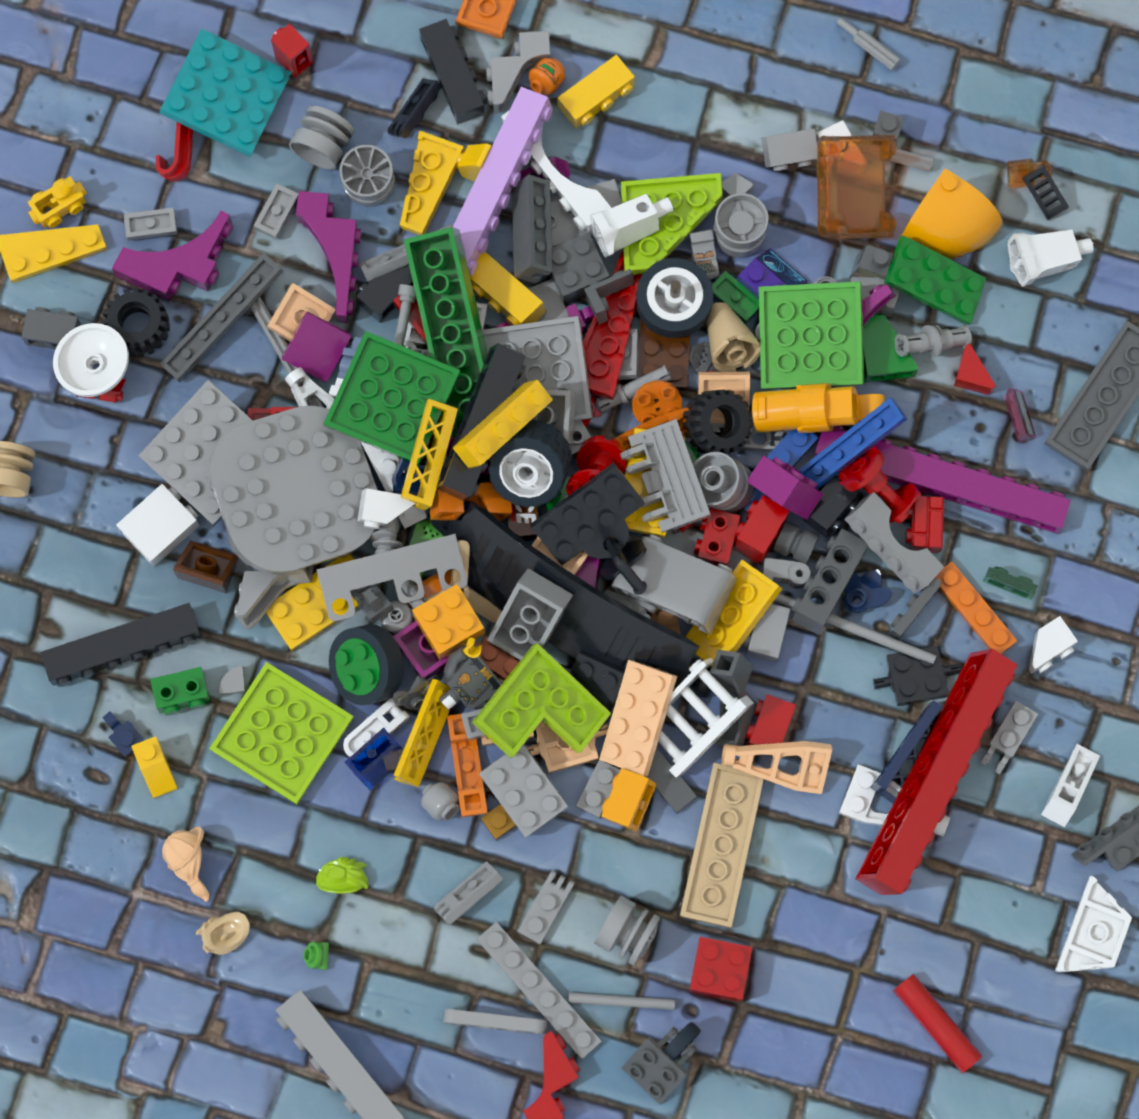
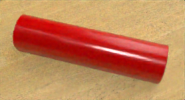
(937, 1023)

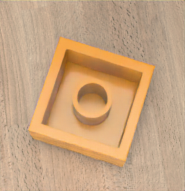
(448, 621)

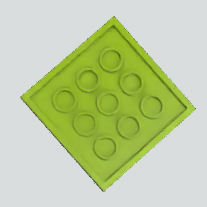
(281, 733)

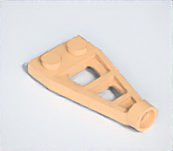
(812, 767)

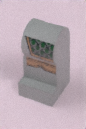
(704, 252)
(786, 572)

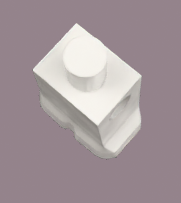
(627, 223)
(1045, 254)

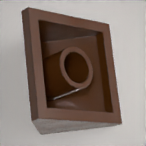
(206, 566)

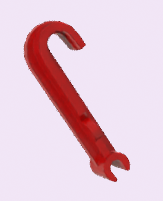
(182, 156)

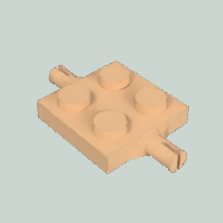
(558, 753)

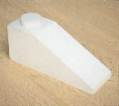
(1070, 785)

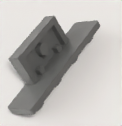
(1117, 842)

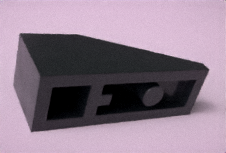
(379, 294)

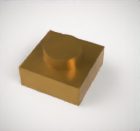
(498, 822)

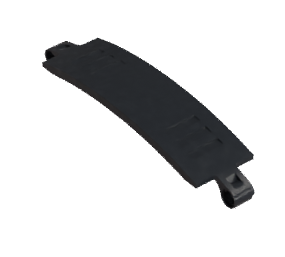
(591, 618)

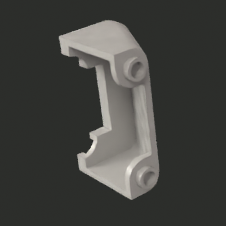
(680, 584)

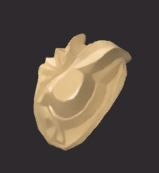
(224, 933)

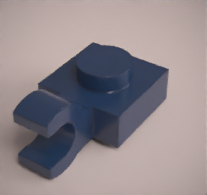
(123, 736)

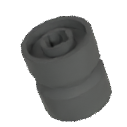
(795, 542)

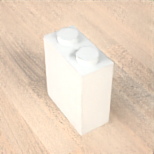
(158, 524)

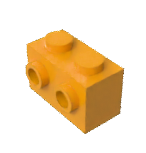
(628, 799)

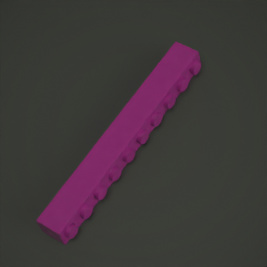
(967, 486)

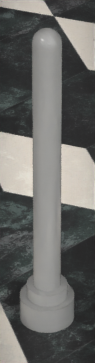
(407, 296)

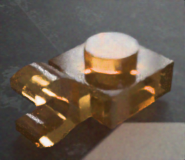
(1019, 168)

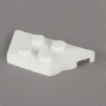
(1094, 932)

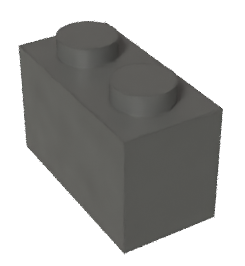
(47, 328)

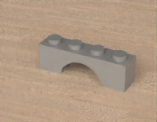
(872, 524)

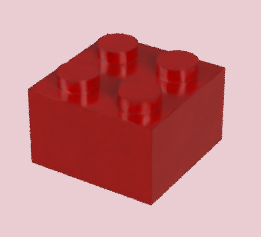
(761, 530)
(720, 969)

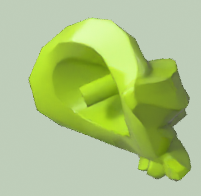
(342, 876)

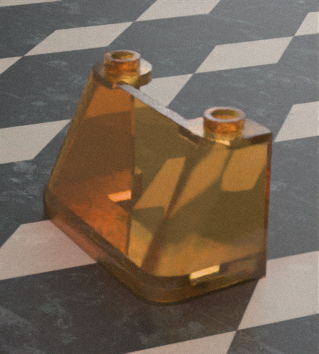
(853, 186)

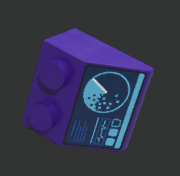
(769, 270)

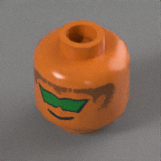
(547, 76)

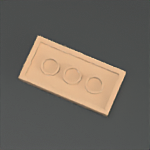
(638, 717)

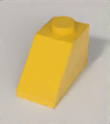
(472, 160)
(154, 767)

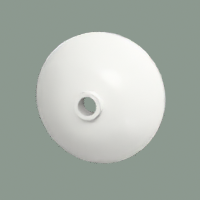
(81, 351)

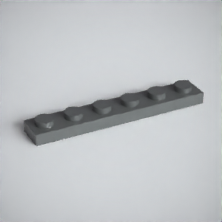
(221, 317)

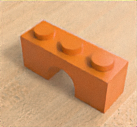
(450, 508)

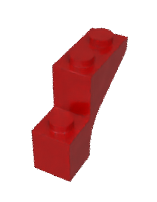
(558, 1073)

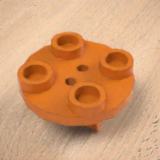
(643, 401)

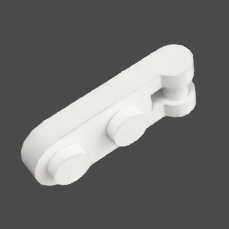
(373, 725)

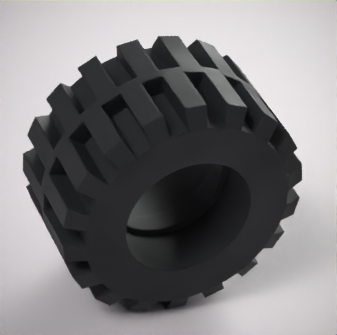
(138, 302)
(736, 421)

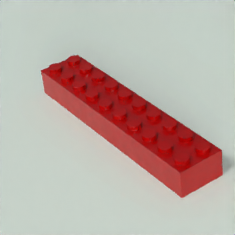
(936, 773)

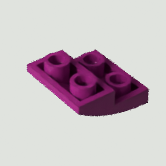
(316, 346)

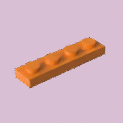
(974, 609)

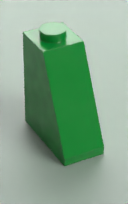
(879, 352)

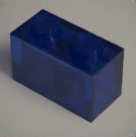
(375, 759)

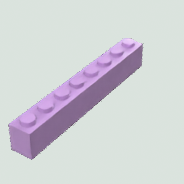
(501, 172)

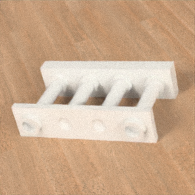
(718, 725)

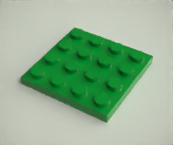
(387, 396)

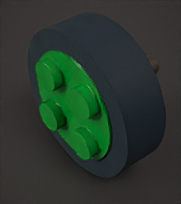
(366, 664)

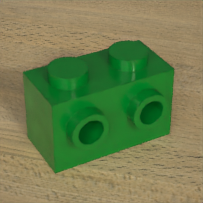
(180, 691)

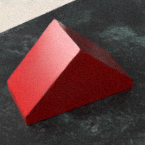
(972, 373)

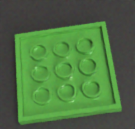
(811, 335)

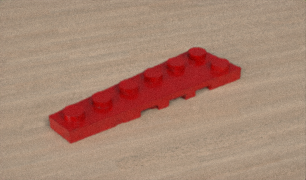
(607, 342)

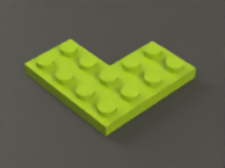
(536, 693)

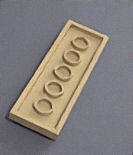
(721, 846)

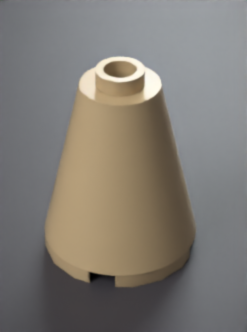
(730, 340)

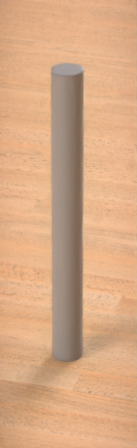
(623, 1001)

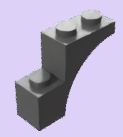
(733, 673)

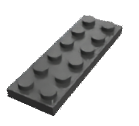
(1100, 402)

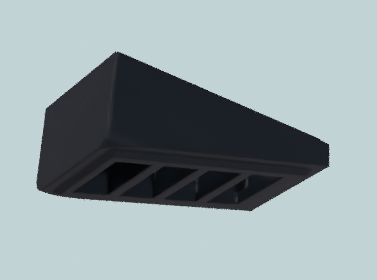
(1028, 178)

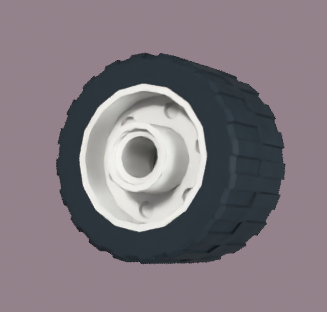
(531, 465)

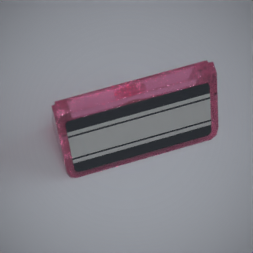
(1019, 415)

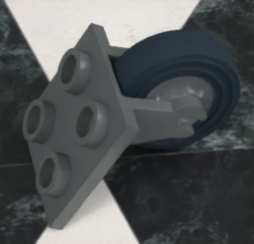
(655, 1068)

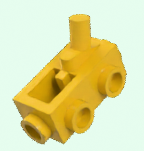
(61, 198)

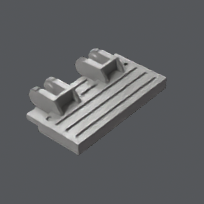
(670, 474)

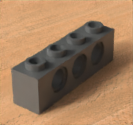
(814, 615)

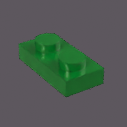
(731, 292)

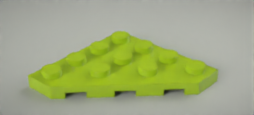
(691, 201)

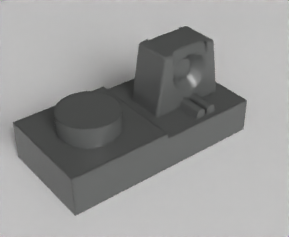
(372, 602)

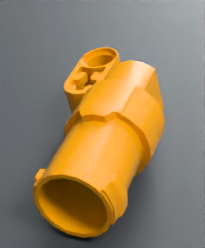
(811, 408)

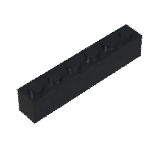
(492, 388)
(121, 644)

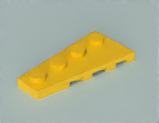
(431, 175)
(44, 250)

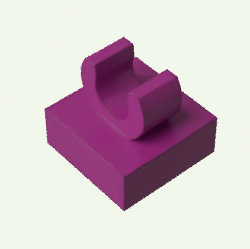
(586, 315)

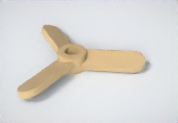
(477, 602)

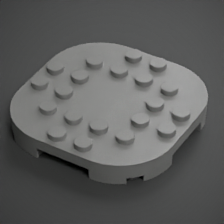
(290, 490)

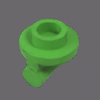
(317, 955)

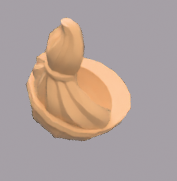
(184, 857)

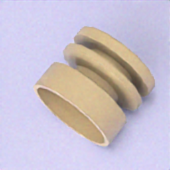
(14, 461)

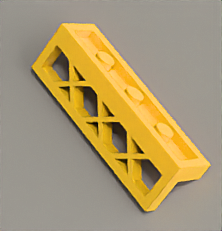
(434, 455)
(423, 736)

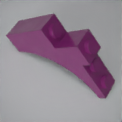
(191, 262)

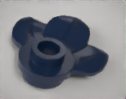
(868, 590)

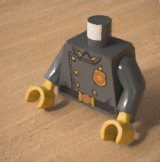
(468, 678)

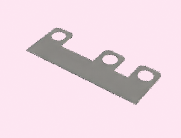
(395, 565)

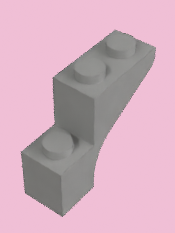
(507, 71)
(261, 590)

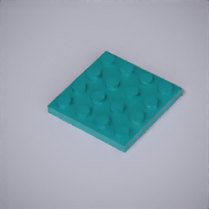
(225, 92)

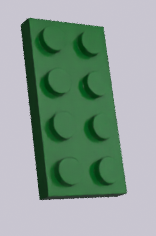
(935, 280)

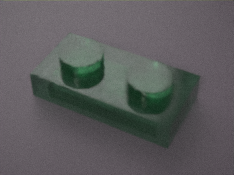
(1001, 579)

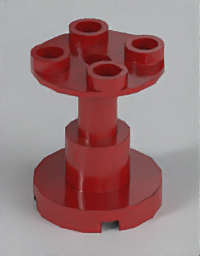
(593, 457)
(867, 474)

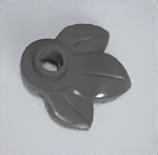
(415, 695)

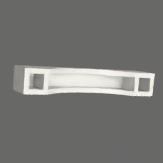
(574, 198)

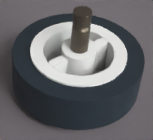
(674, 298)

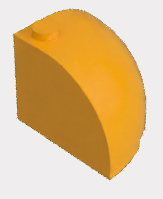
(954, 218)

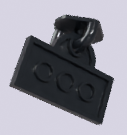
(595, 517)

